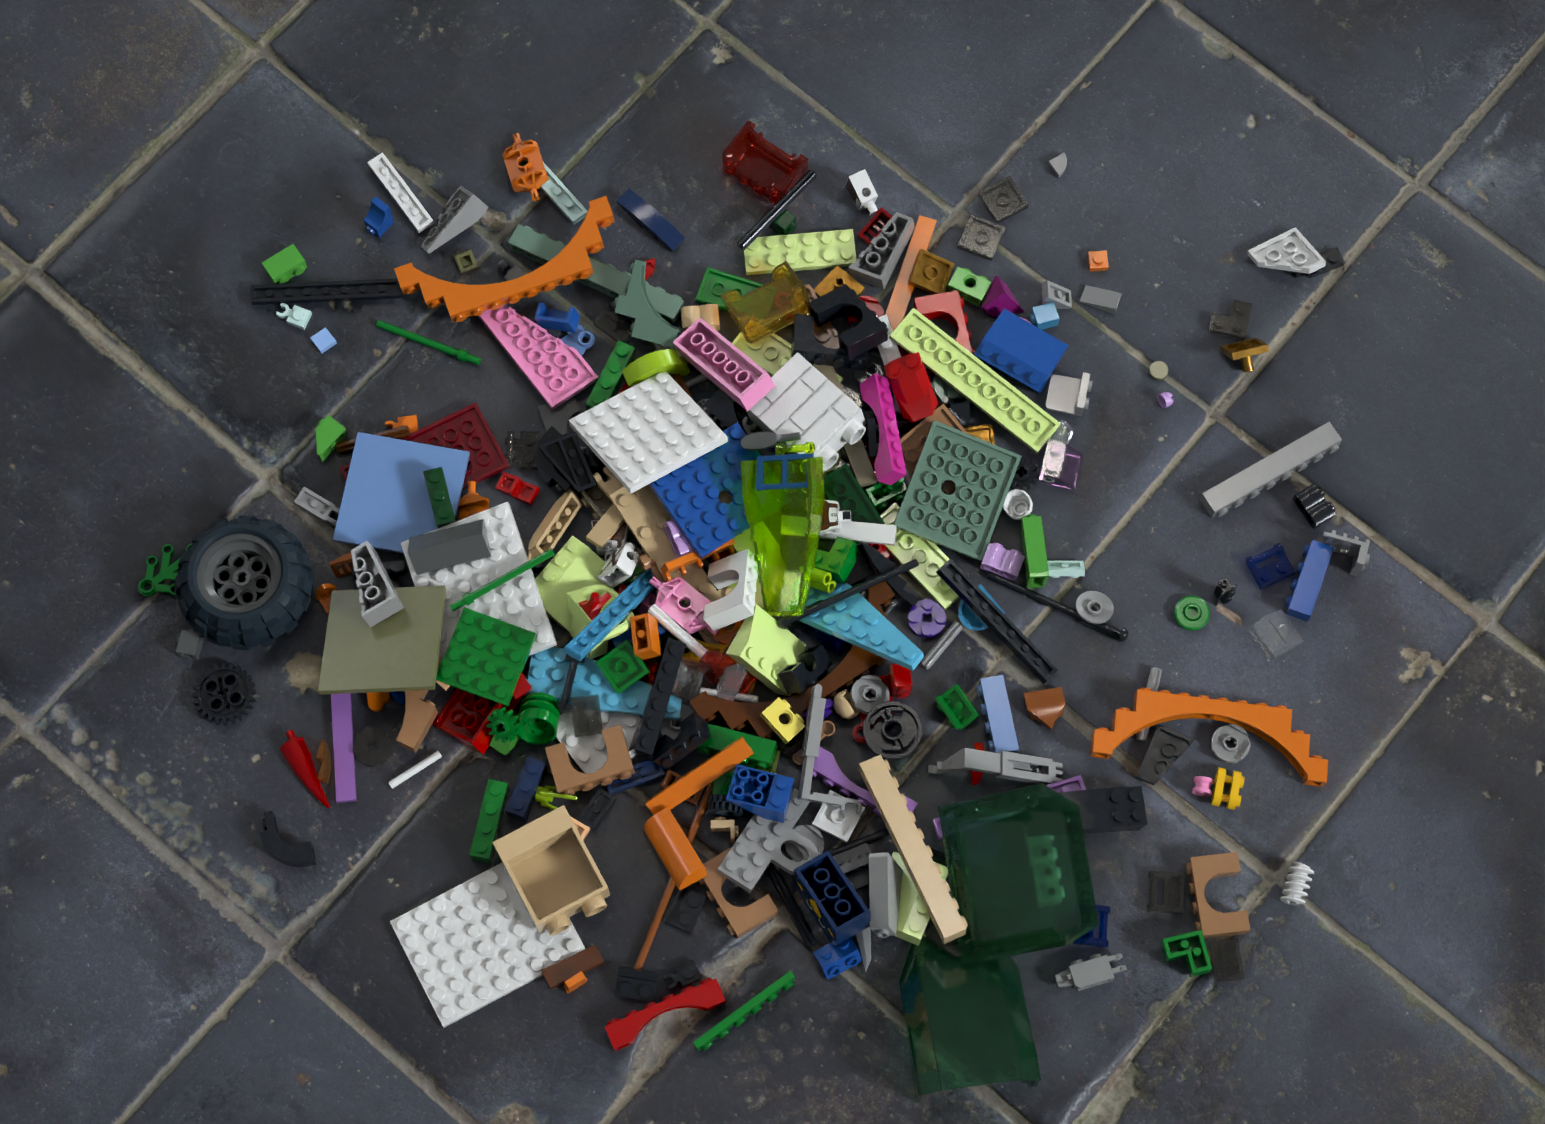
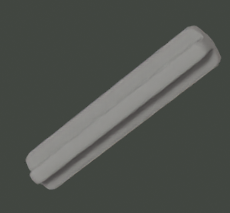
(941, 645)

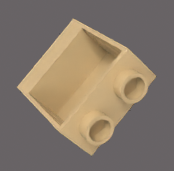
(552, 871)

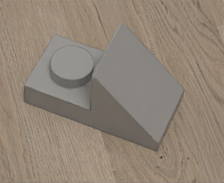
(1054, 293)

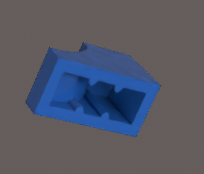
(378, 218)

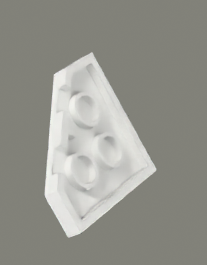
(1288, 253)

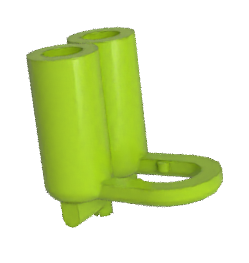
(822, 581)

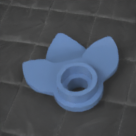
(575, 340)

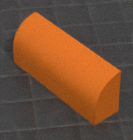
(674, 849)

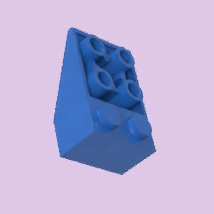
(761, 792)

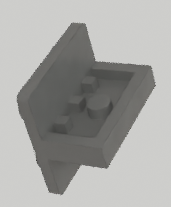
(855, 865)

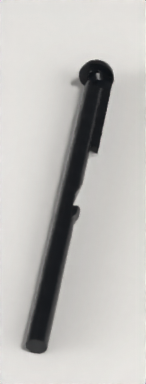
(783, 622)
(1106, 629)

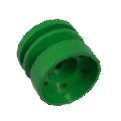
(538, 718)

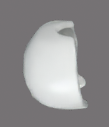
(1018, 504)

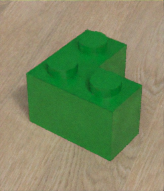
(839, 559)
(1191, 948)

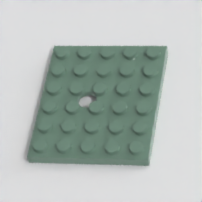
(981, 483)

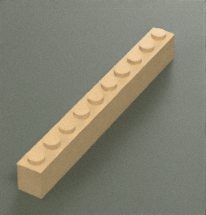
(912, 849)

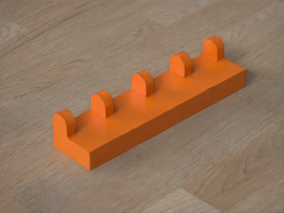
(688, 559)

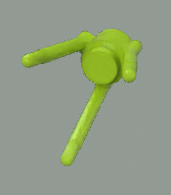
(546, 795)

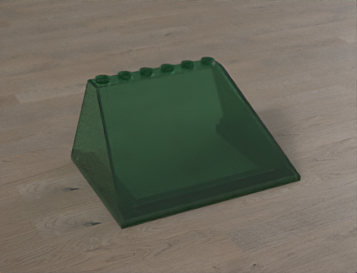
(1018, 872)

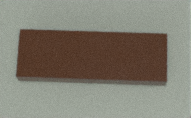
(567, 968)

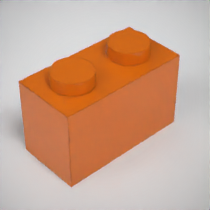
(645, 636)

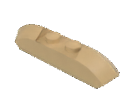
(554, 524)

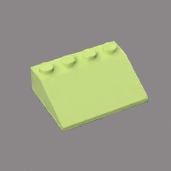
(569, 570)
(765, 649)
(912, 912)

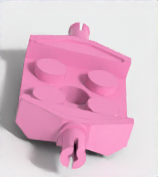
(668, 601)

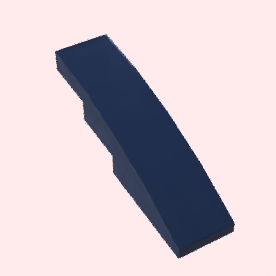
(650, 219)

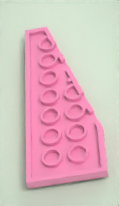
(546, 361)

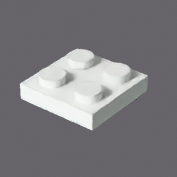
(836, 822)

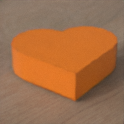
(377, 700)

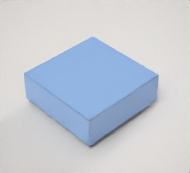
(323, 340)

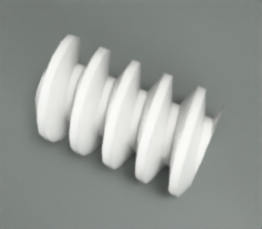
(1296, 884)

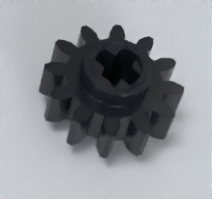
(1028, 477)

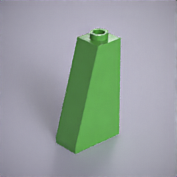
(1034, 551)

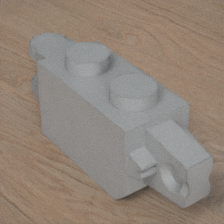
(1089, 973)

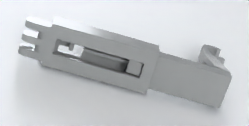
(810, 751)
(1003, 764)

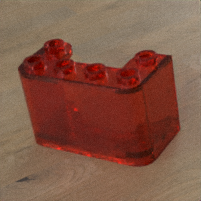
(762, 164)

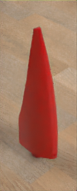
(301, 762)

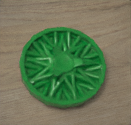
(1191, 613)

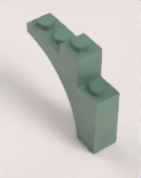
(636, 304)

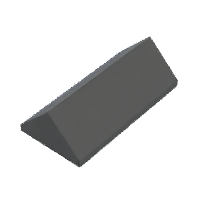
(449, 547)

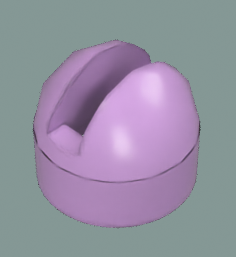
(1165, 399)

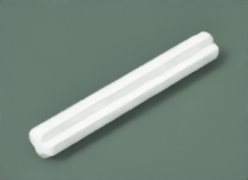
(677, 631)

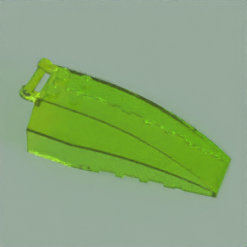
(785, 528)

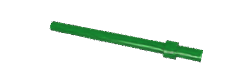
(461, 354)
(469, 598)

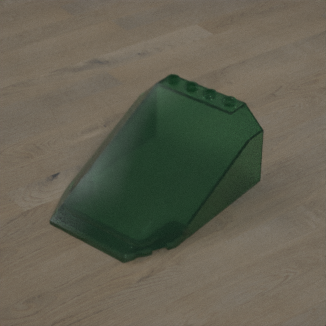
(965, 1022)

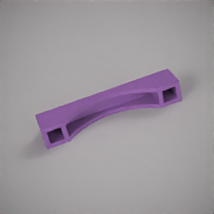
(828, 770)

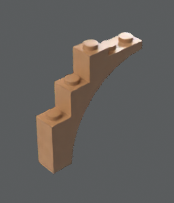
(417, 720)

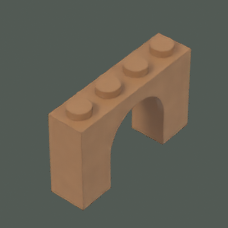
(616, 766)
(740, 919)
(1209, 920)

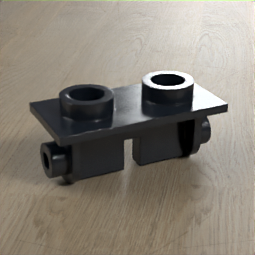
(1224, 591)

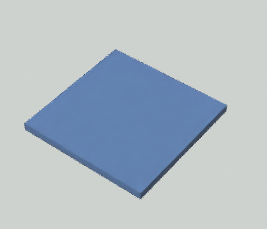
(388, 491)

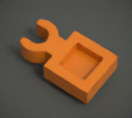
(410, 421)

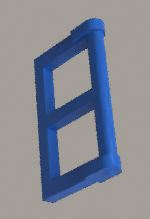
(784, 458)

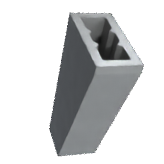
(884, 893)

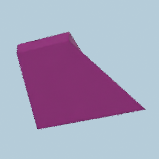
(1000, 298)

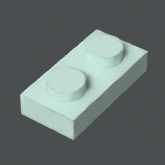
(1066, 568)

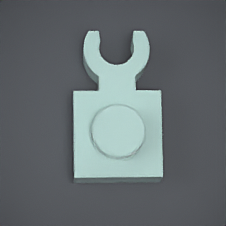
(296, 316)

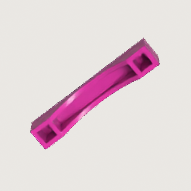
(889, 460)

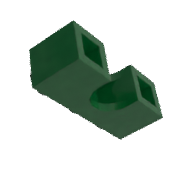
(439, 497)

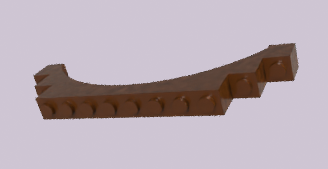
(855, 663)

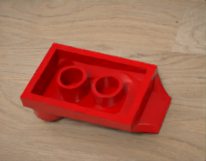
(911, 387)

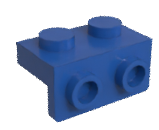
(837, 958)

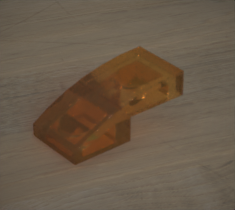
(324, 757)

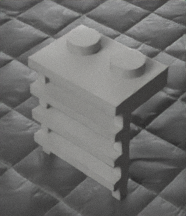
(1356, 549)

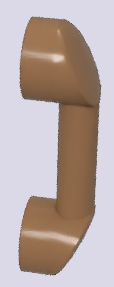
(646, 563)
(828, 729)

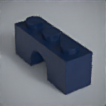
(526, 786)

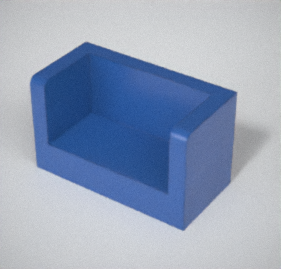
(557, 319)

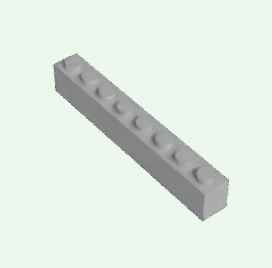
(1270, 470)

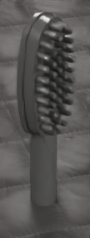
(766, 440)

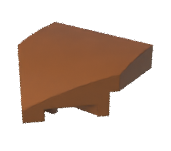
(1045, 705)

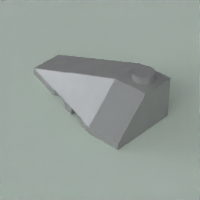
(462, 212)

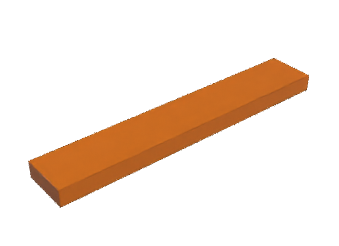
(700, 776)

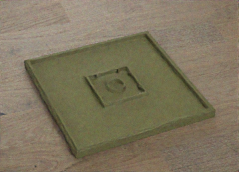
(389, 656)

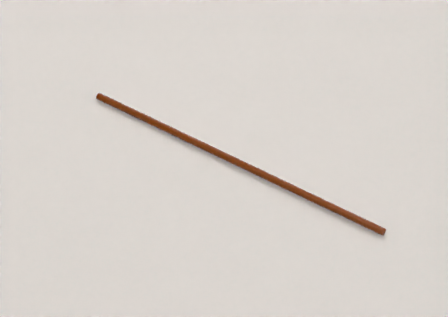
(671, 884)

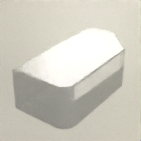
(731, 681)

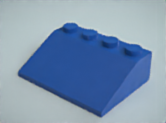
(1021, 351)

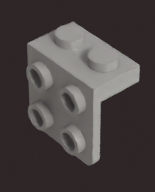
(1068, 394)

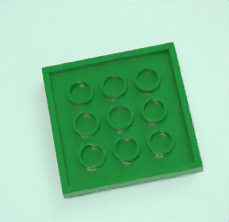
(486, 656)

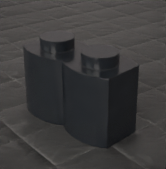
(1314, 505)

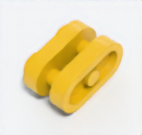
(1236, 782)

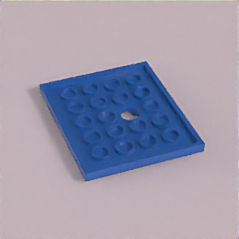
(693, 493)

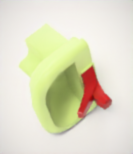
(586, 605)

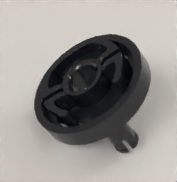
(878, 739)

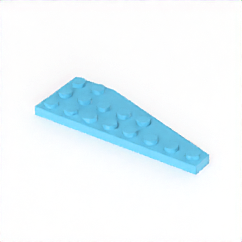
(862, 626)
(549, 674)

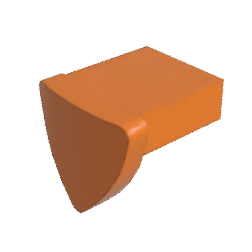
(323, 594)
(575, 982)

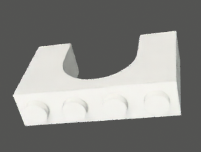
(741, 600)

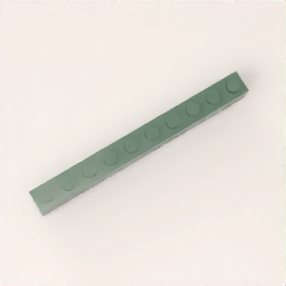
(605, 277)

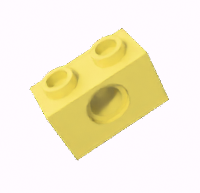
(784, 731)

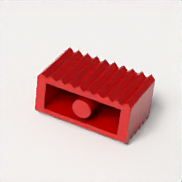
(900, 681)

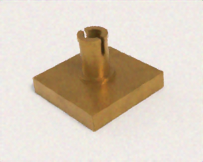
(836, 279)
(1245, 350)

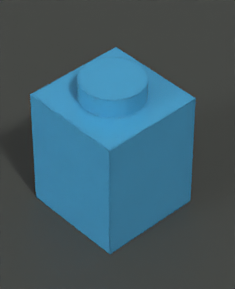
(1044, 316)

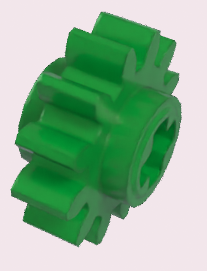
(503, 725)

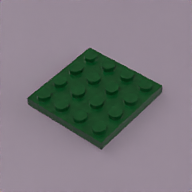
(846, 490)

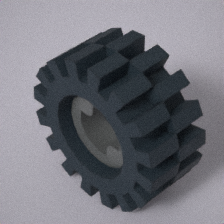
(720, 806)

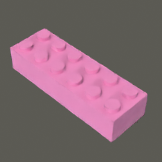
(724, 364)

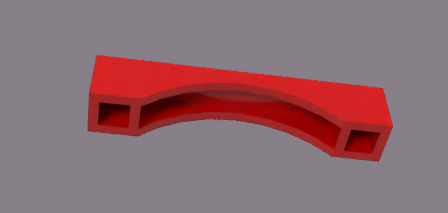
(703, 997)

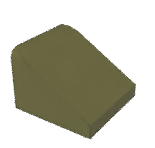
(465, 260)

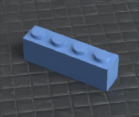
(997, 714)

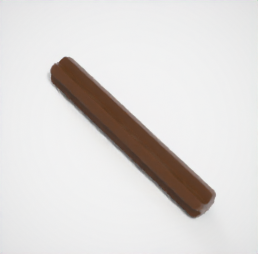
(396, 433)

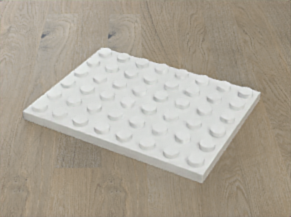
(512, 602)
(478, 944)

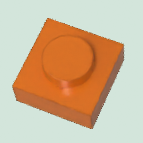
(1098, 260)

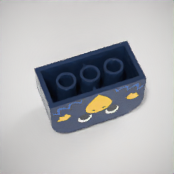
(831, 898)

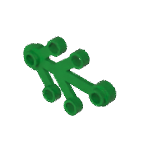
(166, 573)

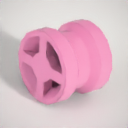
(1202, 786)

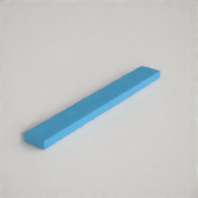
(610, 617)

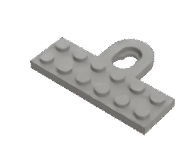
(762, 844)

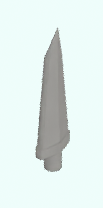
(864, 944)

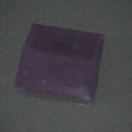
(1060, 465)

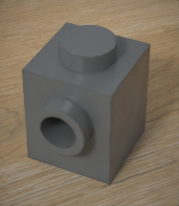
(189, 644)

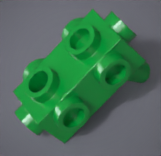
(887, 493)

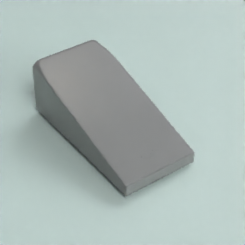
(1101, 298)

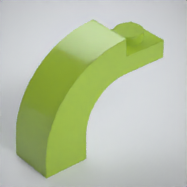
(653, 364)

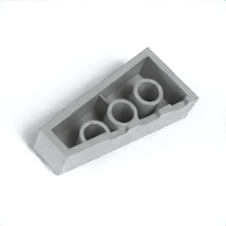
(882, 255)
(375, 588)

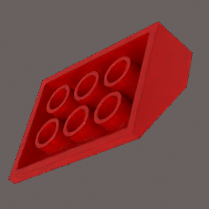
(466, 719)

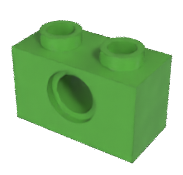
(972, 295)

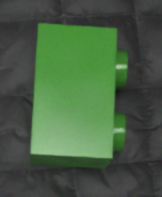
(284, 265)

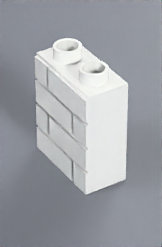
(809, 405)

